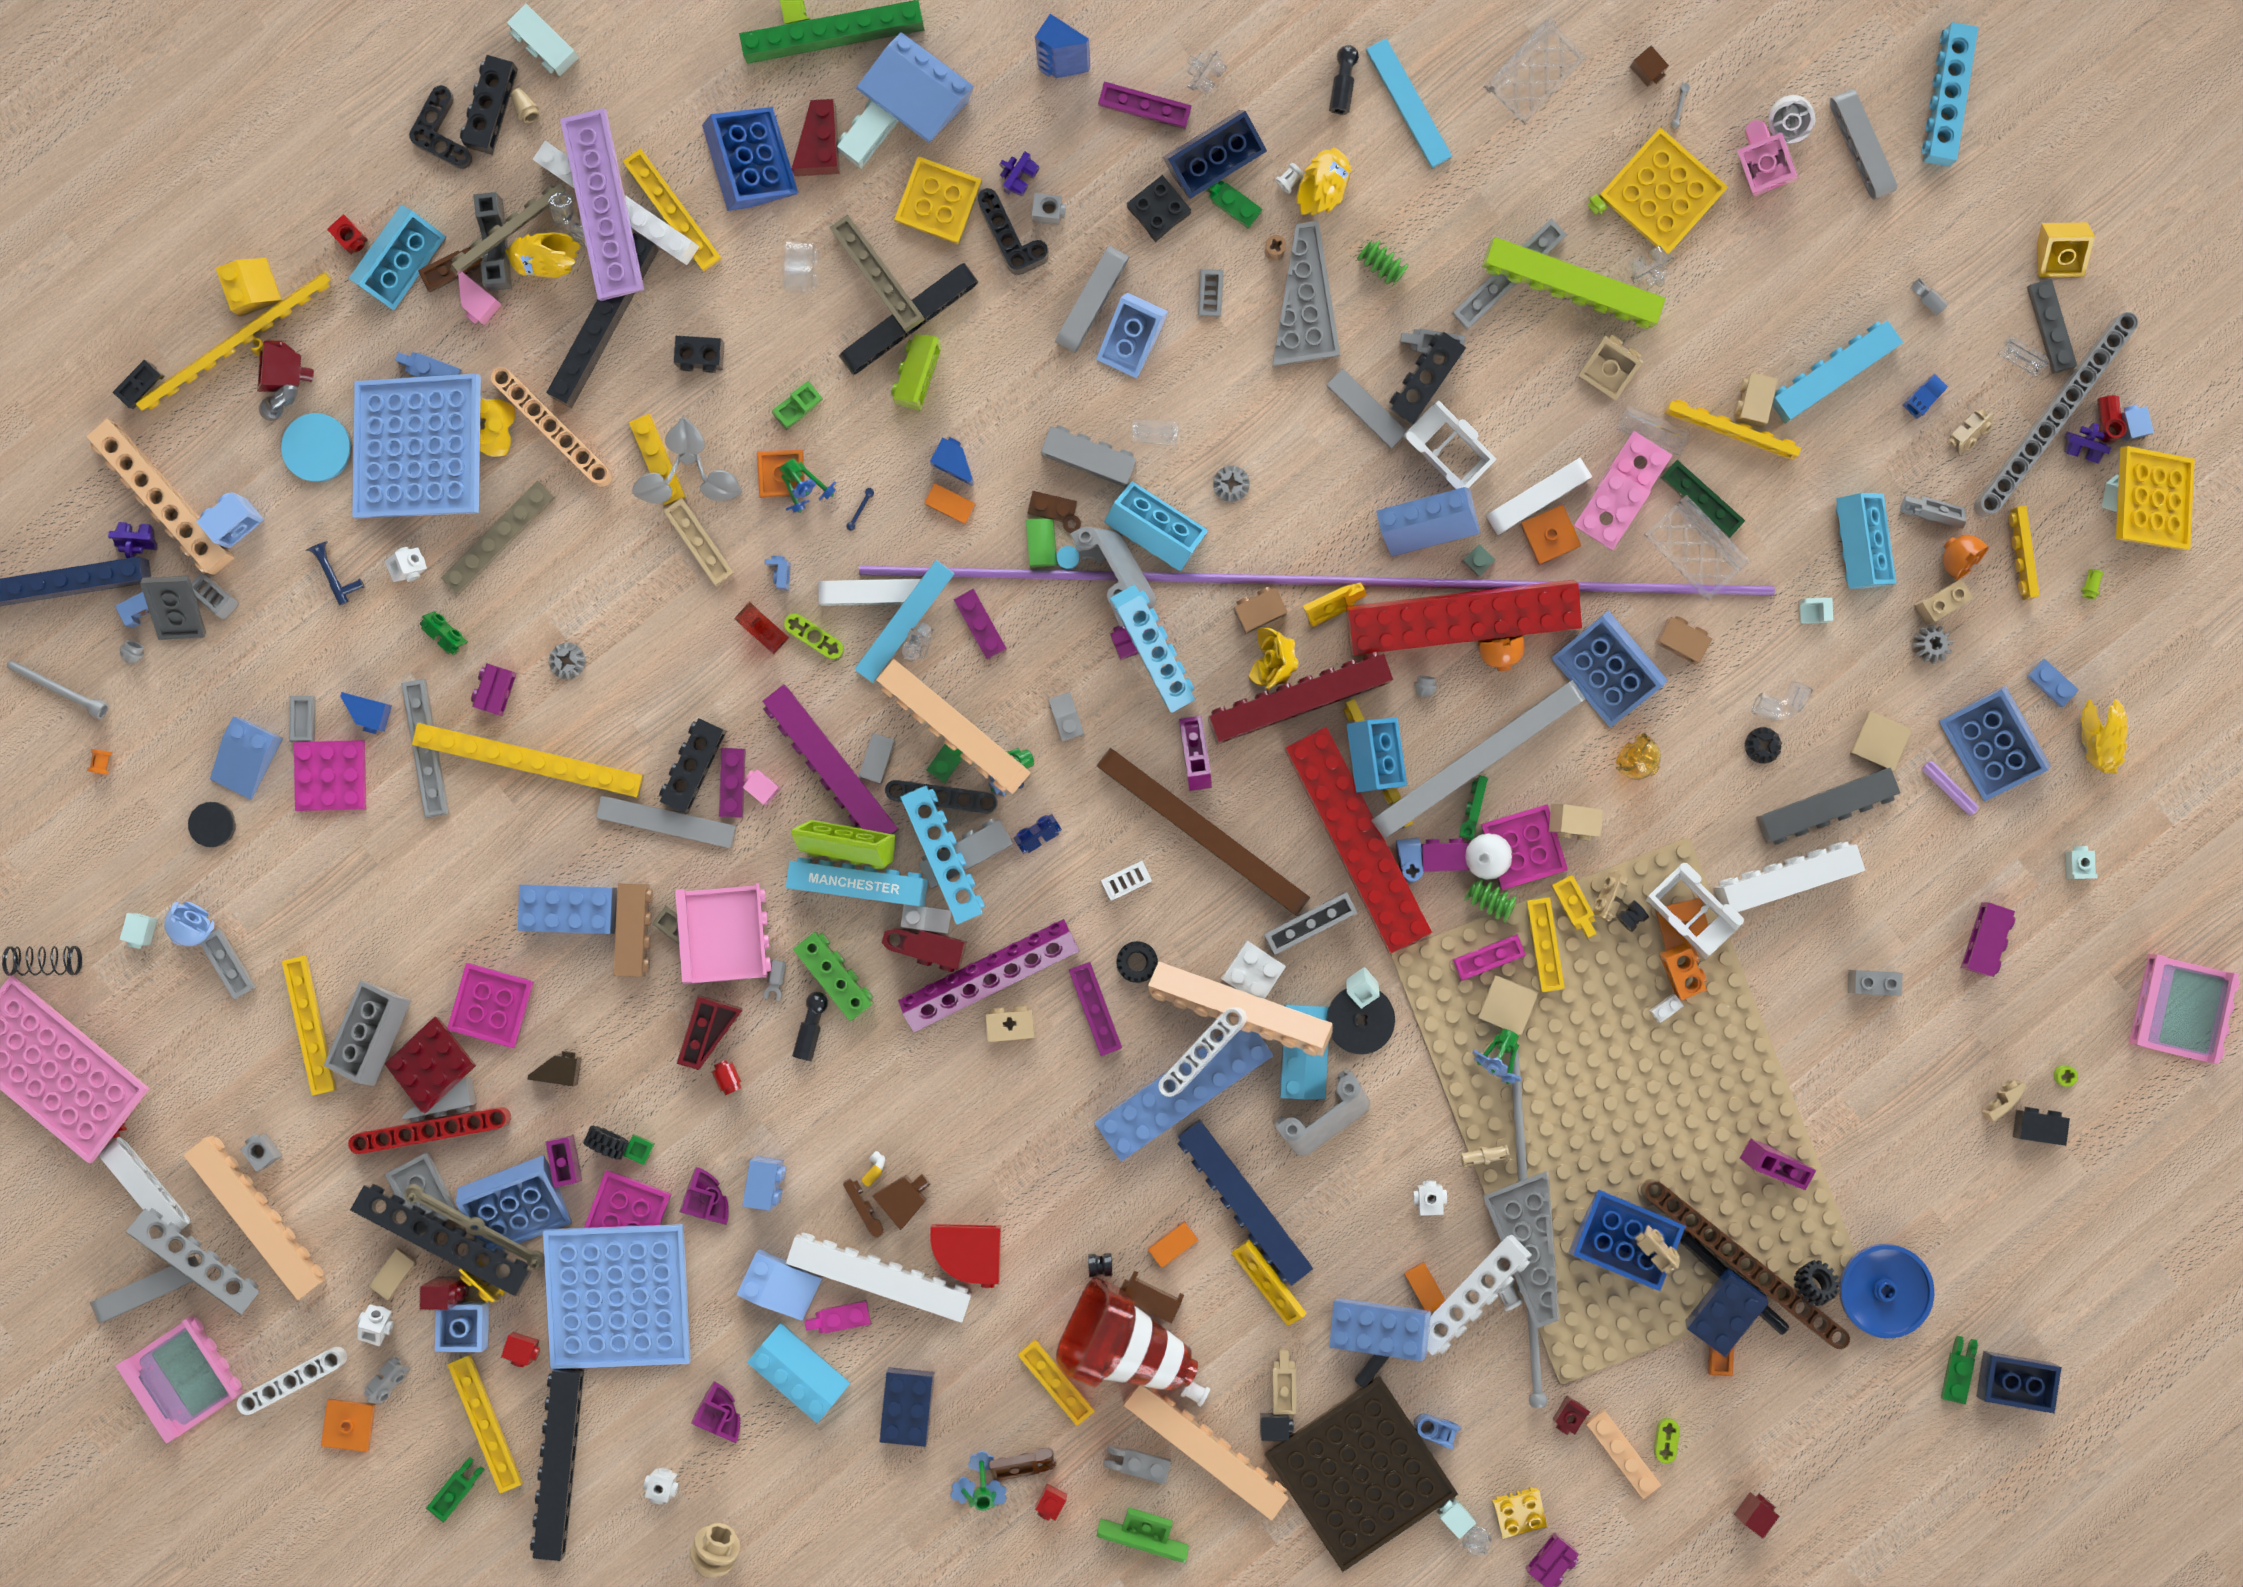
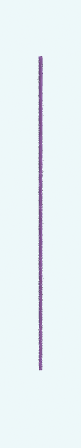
(1312, 580)

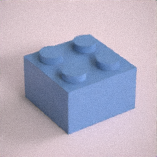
(763, 1183)

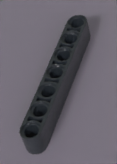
(890, 333)

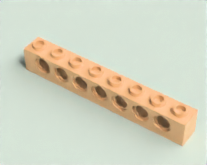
(102, 440)

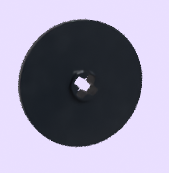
(1361, 1038)

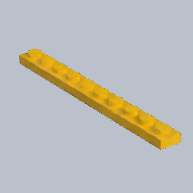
(227, 346)
(527, 760)

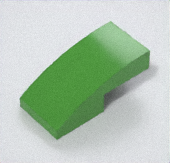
(797, 405)

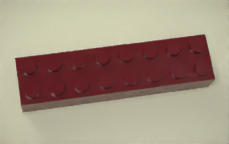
(1301, 698)

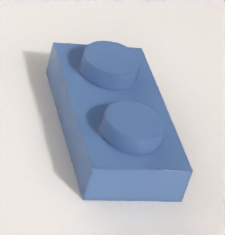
(2052, 683)

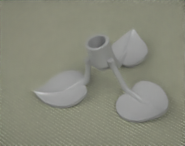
(688, 443)

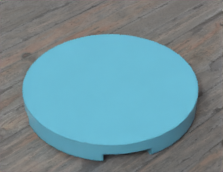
(316, 447)

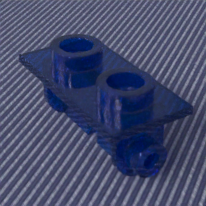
(1045, 826)

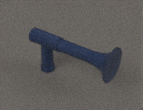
(338, 591)

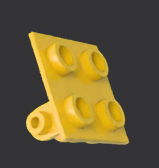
(486, 1293)
(1520, 1512)

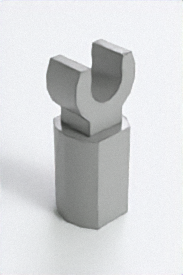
(1929, 297)
(775, 979)

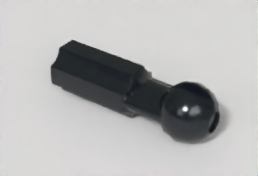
(1343, 82)
(810, 1029)

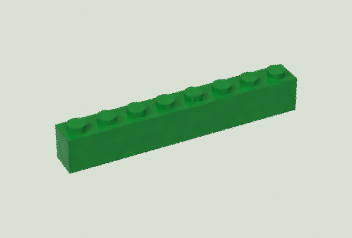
(831, 31)

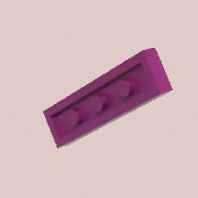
(1144, 105)
(1095, 1008)

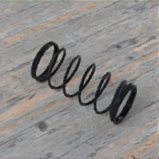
(16, 963)

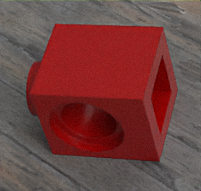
(341, 228)

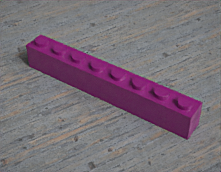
(827, 761)

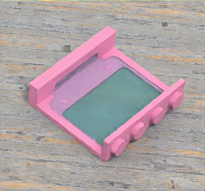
(2184, 1009)
(180, 1379)

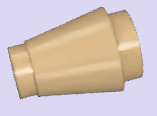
(525, 107)

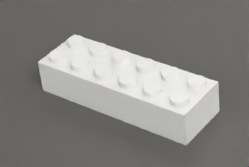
(1792, 877)

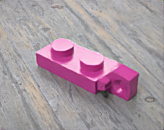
(840, 1318)

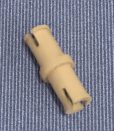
(1485, 1156)

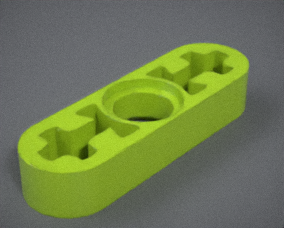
(796, 632)

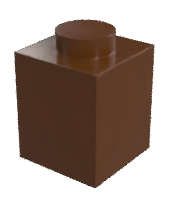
(1650, 66)

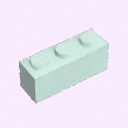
(542, 41)
(866, 134)

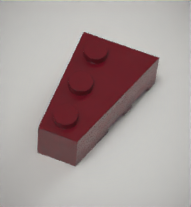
(818, 144)

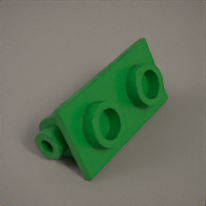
(436, 625)

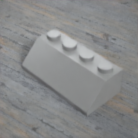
(367, 1033)

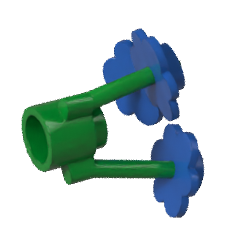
(792, 472)

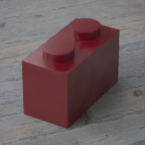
(1757, 1514)

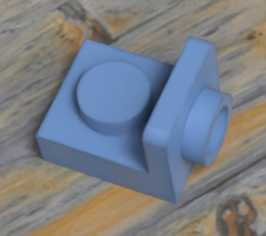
(781, 576)

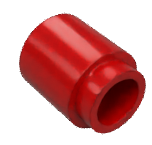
(726, 1077)

